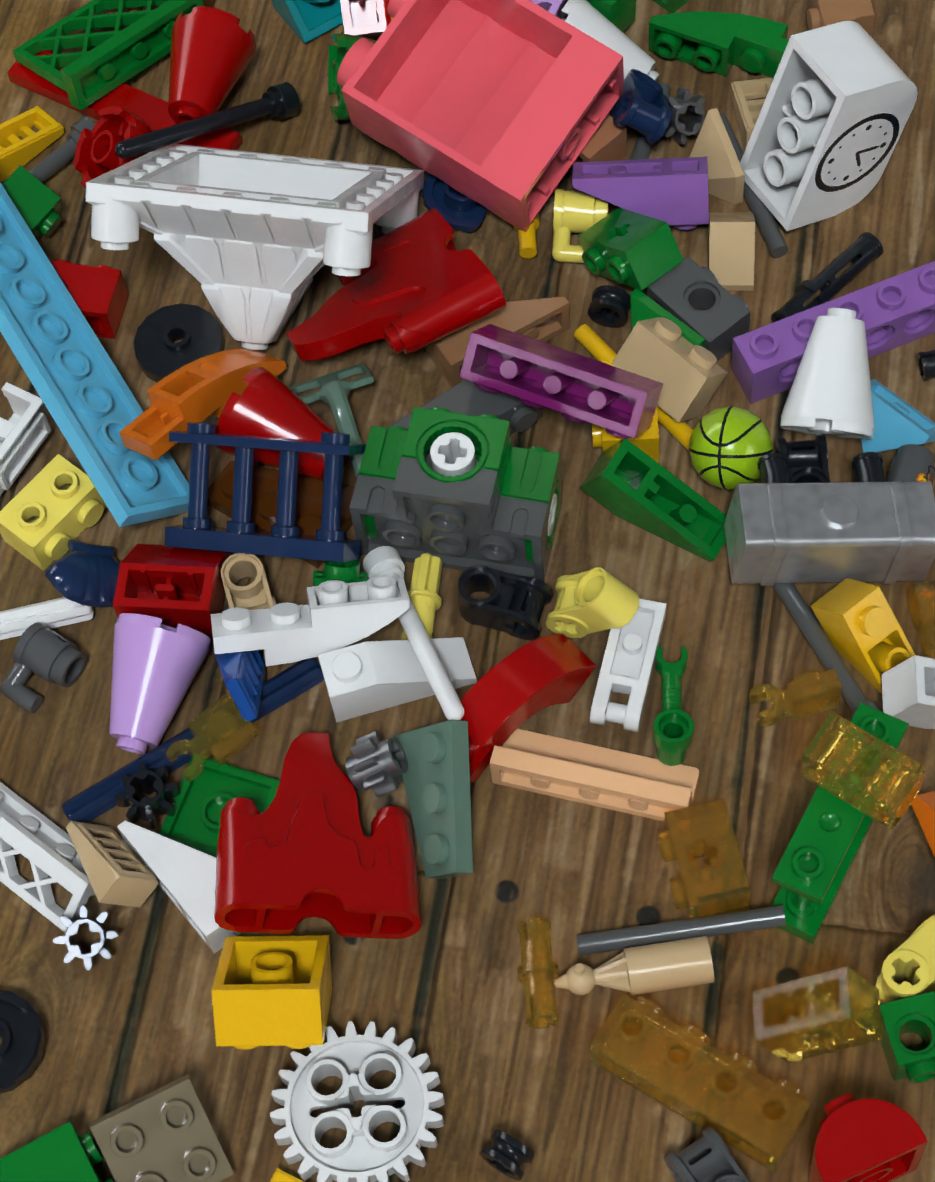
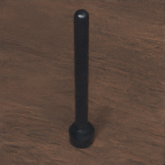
(278, 102)

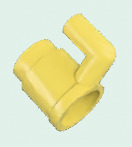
(573, 214)

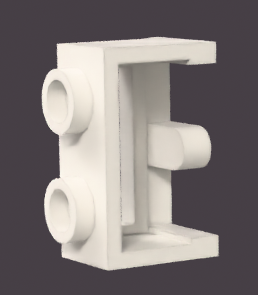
(21, 433)

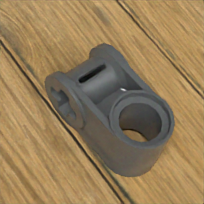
(705, 1161)

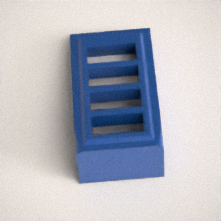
(244, 679)

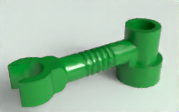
(672, 727)

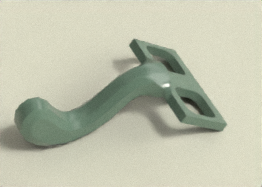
(336, 394)

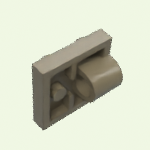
(162, 1138)

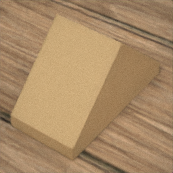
(732, 249)

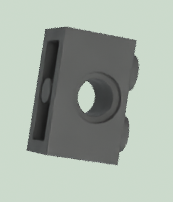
(696, 287)

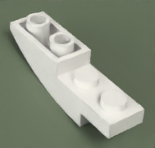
(330, 621)

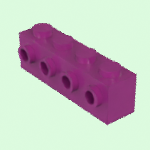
(561, 381)

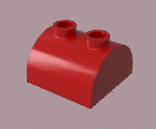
(865, 1142)

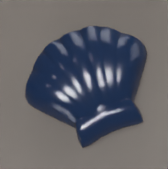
(452, 205)
(86, 574)

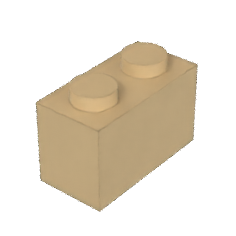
(686, 370)

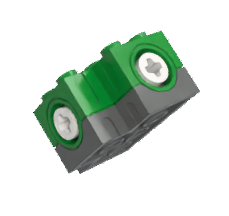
(458, 494)

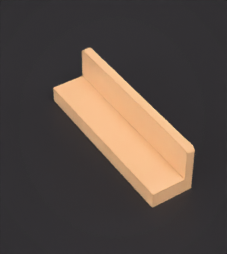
(592, 775)

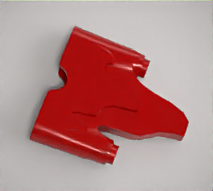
(409, 294)
(312, 856)

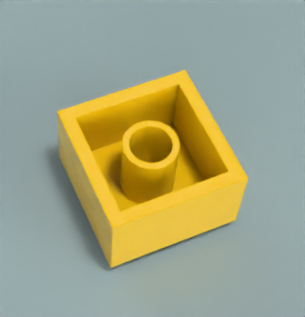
(272, 991)

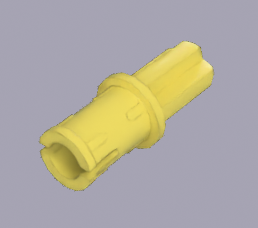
(425, 590)

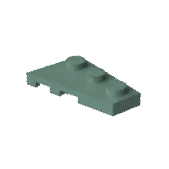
(440, 796)

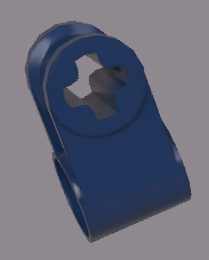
(642, 106)

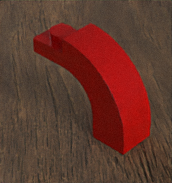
(518, 687)

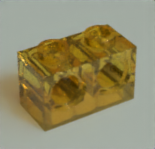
(862, 770)

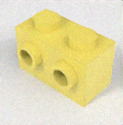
(51, 512)

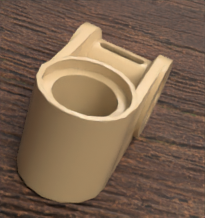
(253, 596)

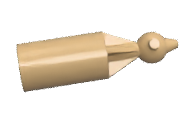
(646, 969)

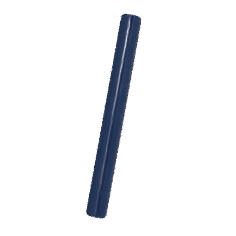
(275, 693)

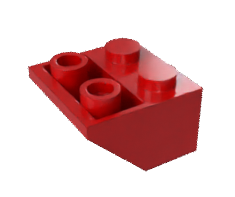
(171, 585)

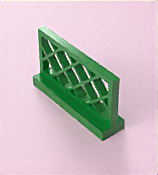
(118, 52)

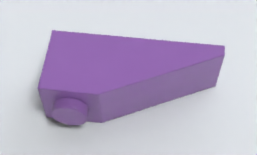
(658, 188)

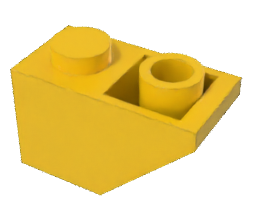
(863, 629)

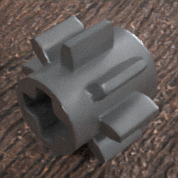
(694, 117)
(376, 764)

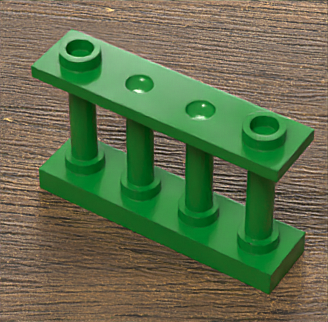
(826, 843)

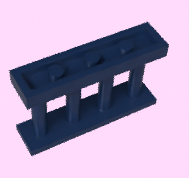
(240, 532)

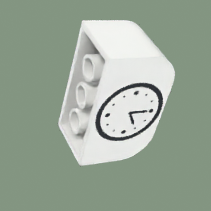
(826, 124)

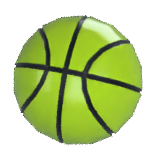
(728, 447)

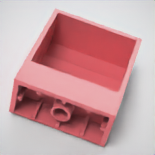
(483, 96)

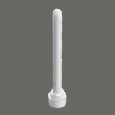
(387, 561)

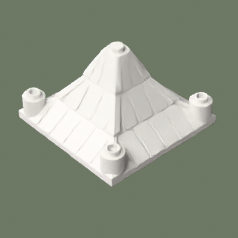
(252, 223)

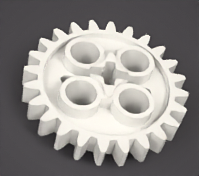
(355, 1061)

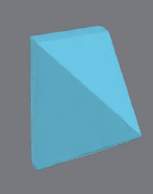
(896, 422)

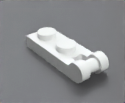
(629, 667)

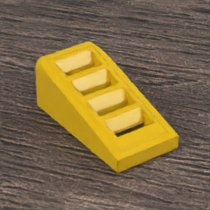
(22, 151)

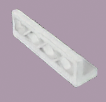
(49, 854)

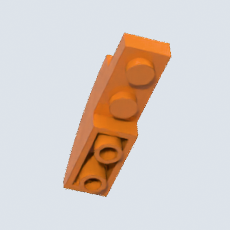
(192, 396)

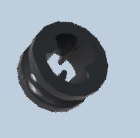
(609, 306)
(507, 1155)

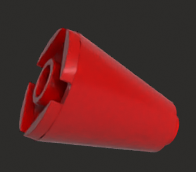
(206, 61)
(273, 411)

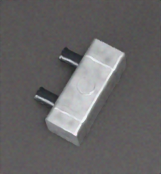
(830, 529)

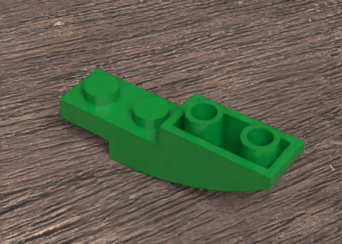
(719, 41)

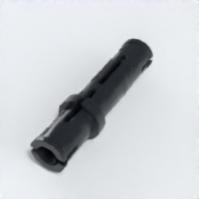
(860, 254)

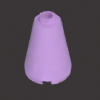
(150, 677)

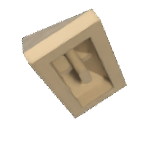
(724, 168)

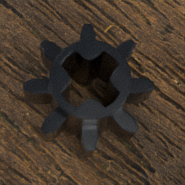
(146, 782)

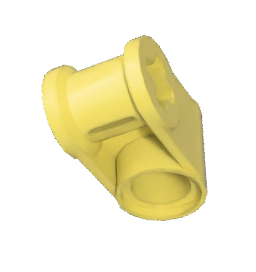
(591, 604)
(911, 961)

